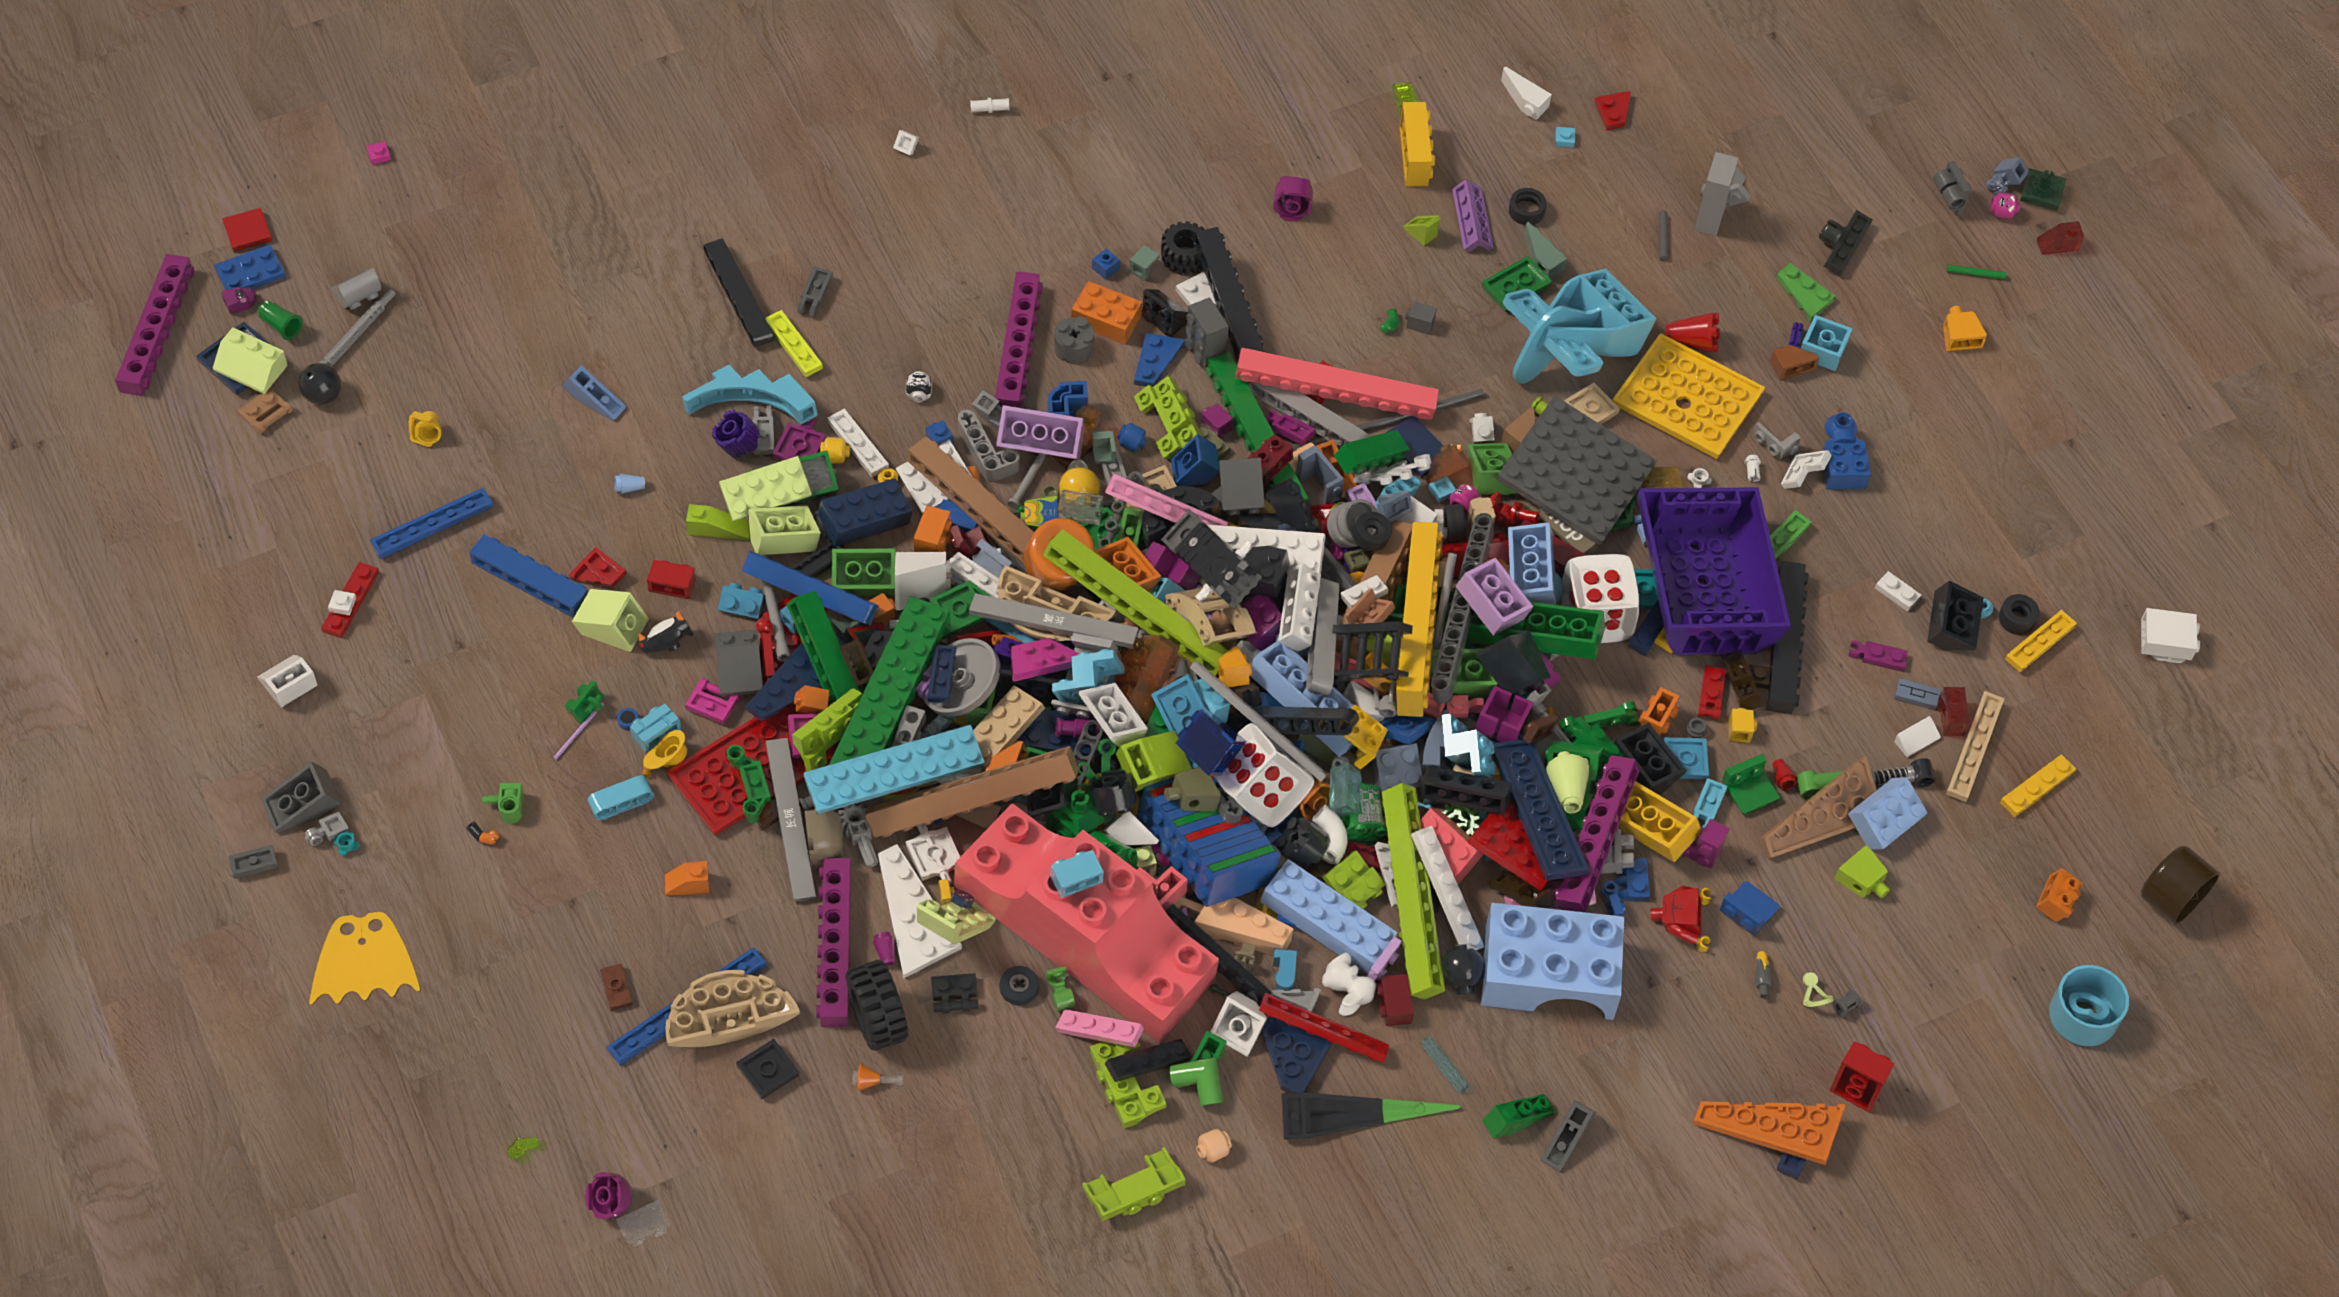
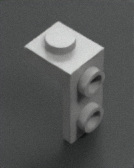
(1738, 193)
(1775, 447)

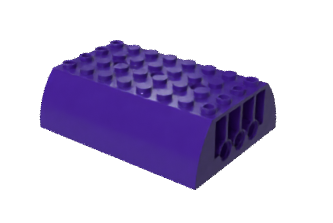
(1743, 591)

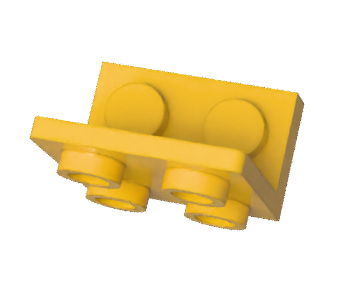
(1366, 737)

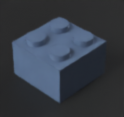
(1396, 766)

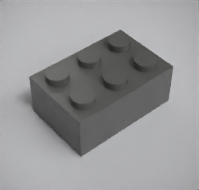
(1205, 331)

